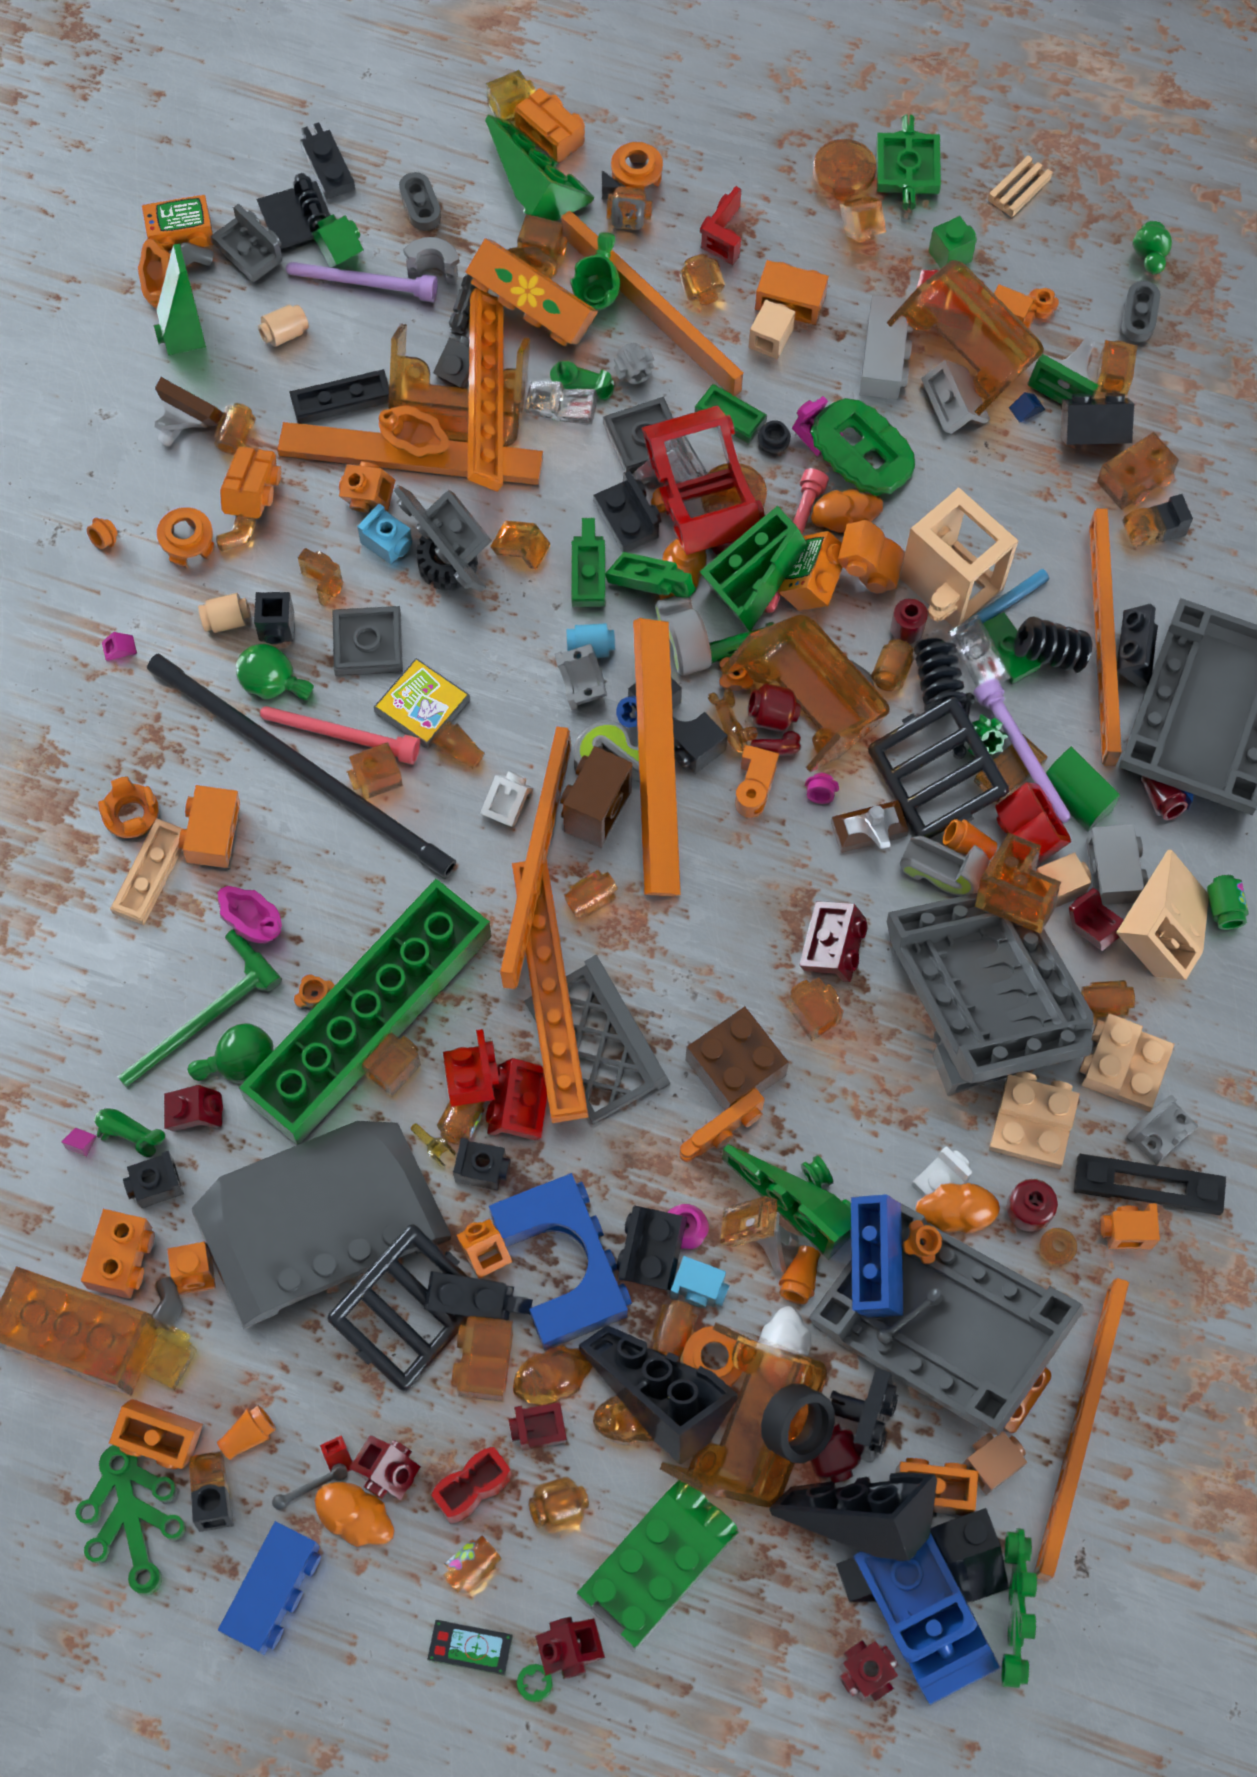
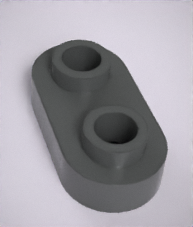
(420, 204)
(1140, 313)

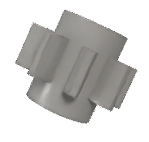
(634, 363)

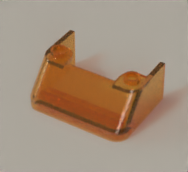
(975, 326)
(411, 387)
(823, 681)
(741, 1463)

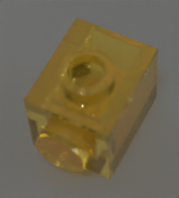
(507, 93)

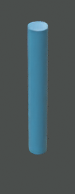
(1013, 596)

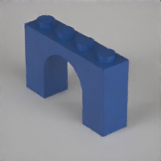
(562, 1209)

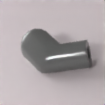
(170, 1304)

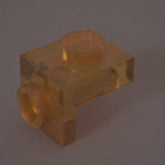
(522, 541)
(322, 570)

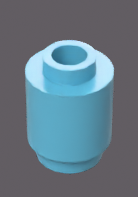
(594, 634)

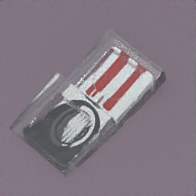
(560, 404)
(978, 652)

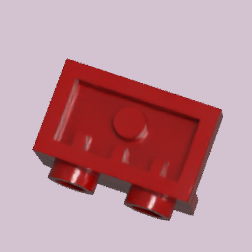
(471, 1072)
(518, 1100)

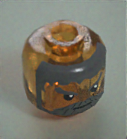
(629, 208)

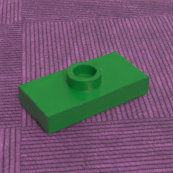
(1003, 635)

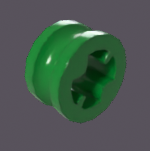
(817, 1172)
(538, 1695)

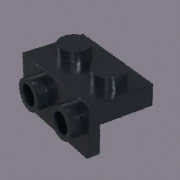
(1137, 644)

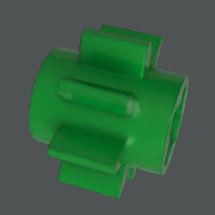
(990, 734)

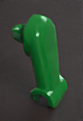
(579, 378)
(119, 1124)

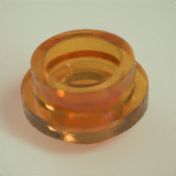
(1058, 1257)

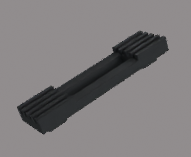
(1203, 1192)

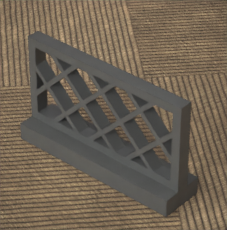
(628, 1034)

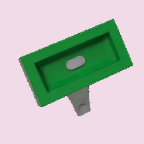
(1064, 377)

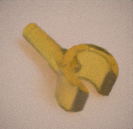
(435, 1146)

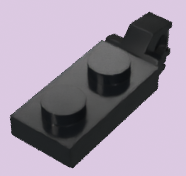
(473, 1297)

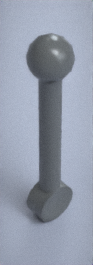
(933, 1297)
(337, 1472)

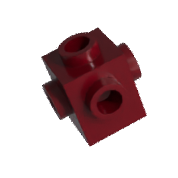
(385, 1467)
(569, 1647)
(855, 1679)

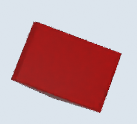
(336, 1452)

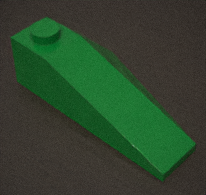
(534, 176)
(177, 309)
(808, 1208)

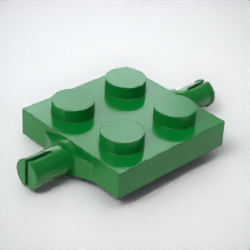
(908, 162)

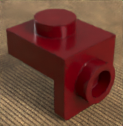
(1094, 920)
(192, 1108)
(538, 1426)

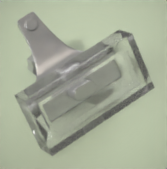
(682, 459)

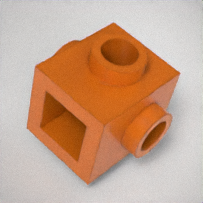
(366, 487)

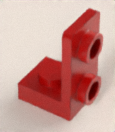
(720, 240)

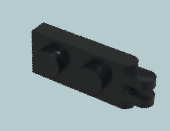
(326, 162)

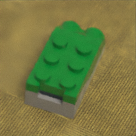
(657, 1563)

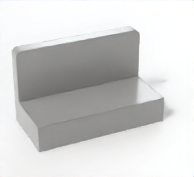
(953, 396)

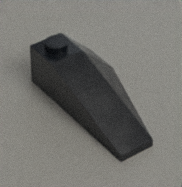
(668, 1398)
(875, 1518)
(969, 1551)

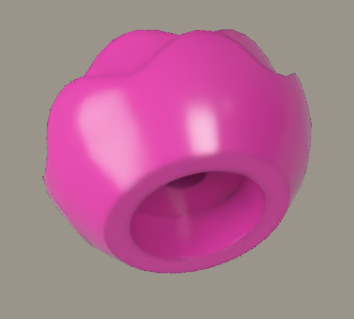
(697, 1224)

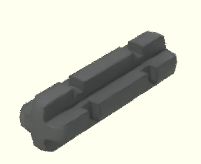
(458, 319)

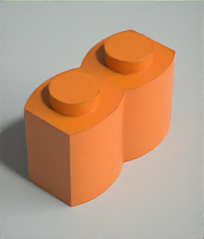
(871, 556)

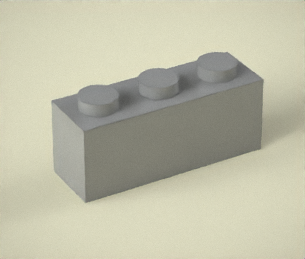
(885, 350)

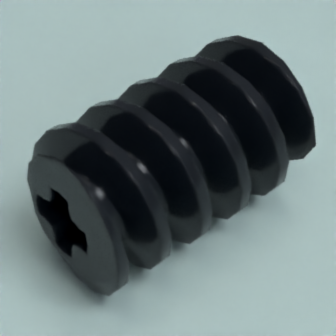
(1053, 644)
(938, 671)

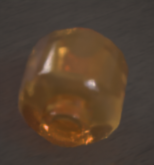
(702, 279)
(558, 1505)

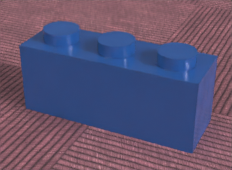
(876, 1256)
(271, 1589)

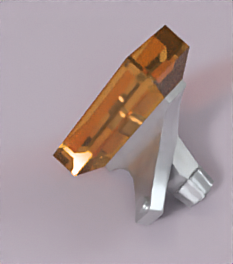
(758, 1222)

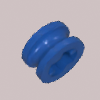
(623, 712)

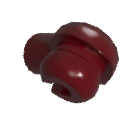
(787, 746)

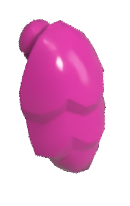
(249, 914)

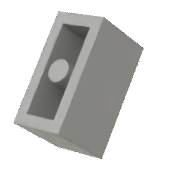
(1116, 864)

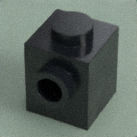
(274, 617)

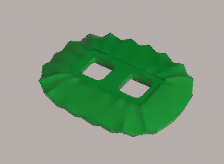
(876, 435)

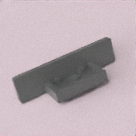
(451, 529)

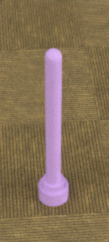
(422, 287)
(991, 696)

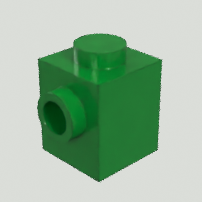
(337, 239)
(952, 242)

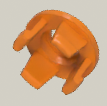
(638, 153)
(182, 549)
(126, 792)
(696, 1343)

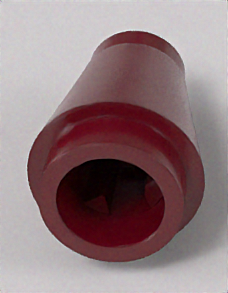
(1165, 799)

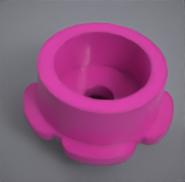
(821, 788)

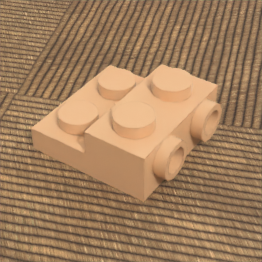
(1126, 1062)
(1034, 1119)

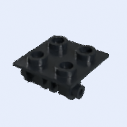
(294, 211)

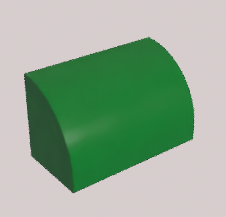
(1082, 789)

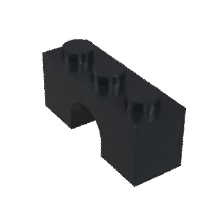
(696, 740)

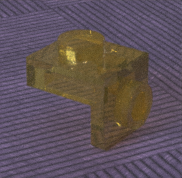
(169, 1357)

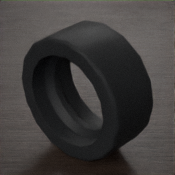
(780, 1413)

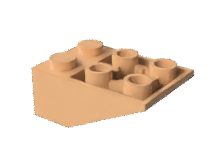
(1168, 920)

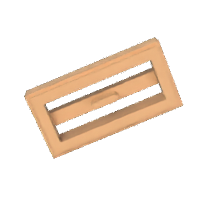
(1011, 178)

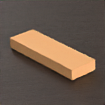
(148, 873)

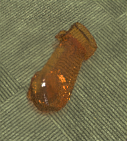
(736, 733)

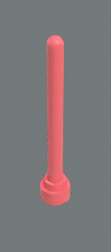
(812, 485)
(404, 748)

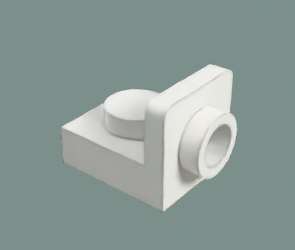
(506, 798)
(945, 1169)

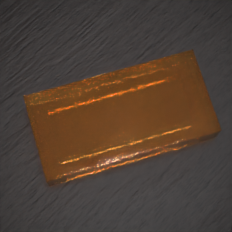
(1011, 768)

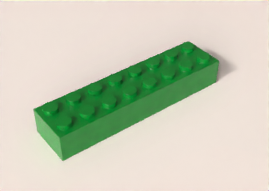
(375, 997)

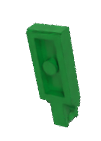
(588, 567)
(650, 575)

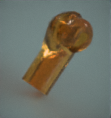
(241, 533)

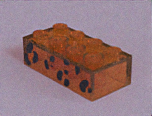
(76, 1330)

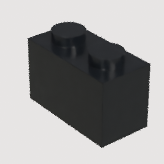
(1097, 419)

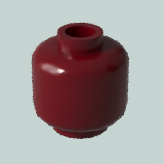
(773, 707)
(1021, 1208)
(838, 1456)

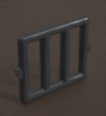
(966, 733)
(363, 1291)

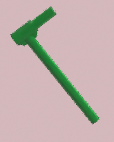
(258, 974)

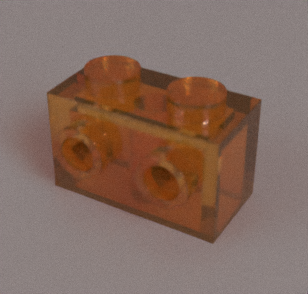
(1138, 471)

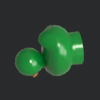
(1152, 245)

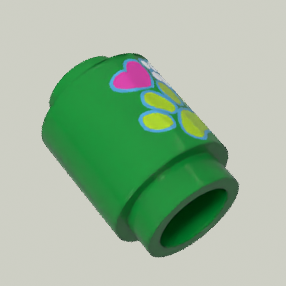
(1228, 902)

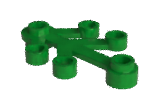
(128, 1512)
(1021, 1625)

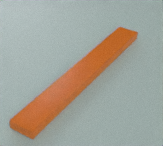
(659, 309)
(485, 391)
(359, 446)
(1105, 638)
(656, 758)
(536, 859)
(553, 1007)
(1081, 1430)

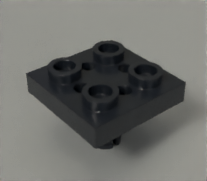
(869, 1413)

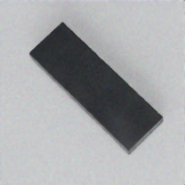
(340, 396)

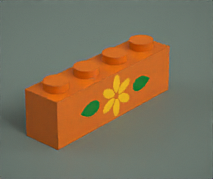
(531, 292)

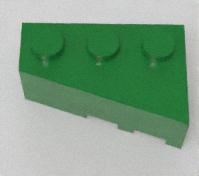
(755, 566)

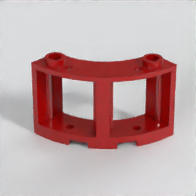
(717, 526)

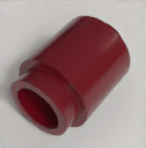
(909, 620)

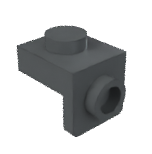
(454, 362)

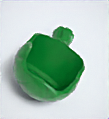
(596, 276)
(269, 673)
(236, 1054)

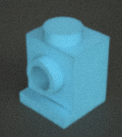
(375, 537)
(699, 1284)

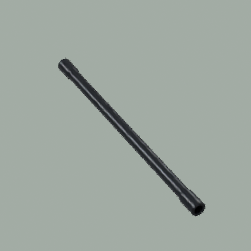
(425, 851)

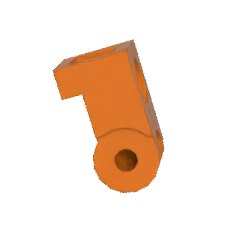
(754, 791)

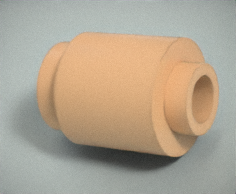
(283, 325)
(224, 613)

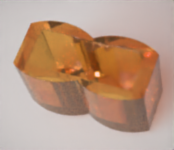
(484, 1358)

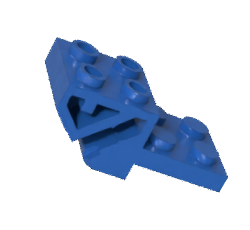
(929, 1620)

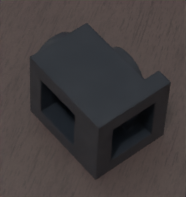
(469, 1173)
(164, 1187)

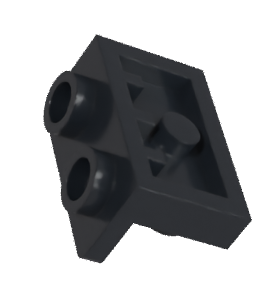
(628, 513)
(651, 1247)

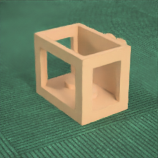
(945, 571)

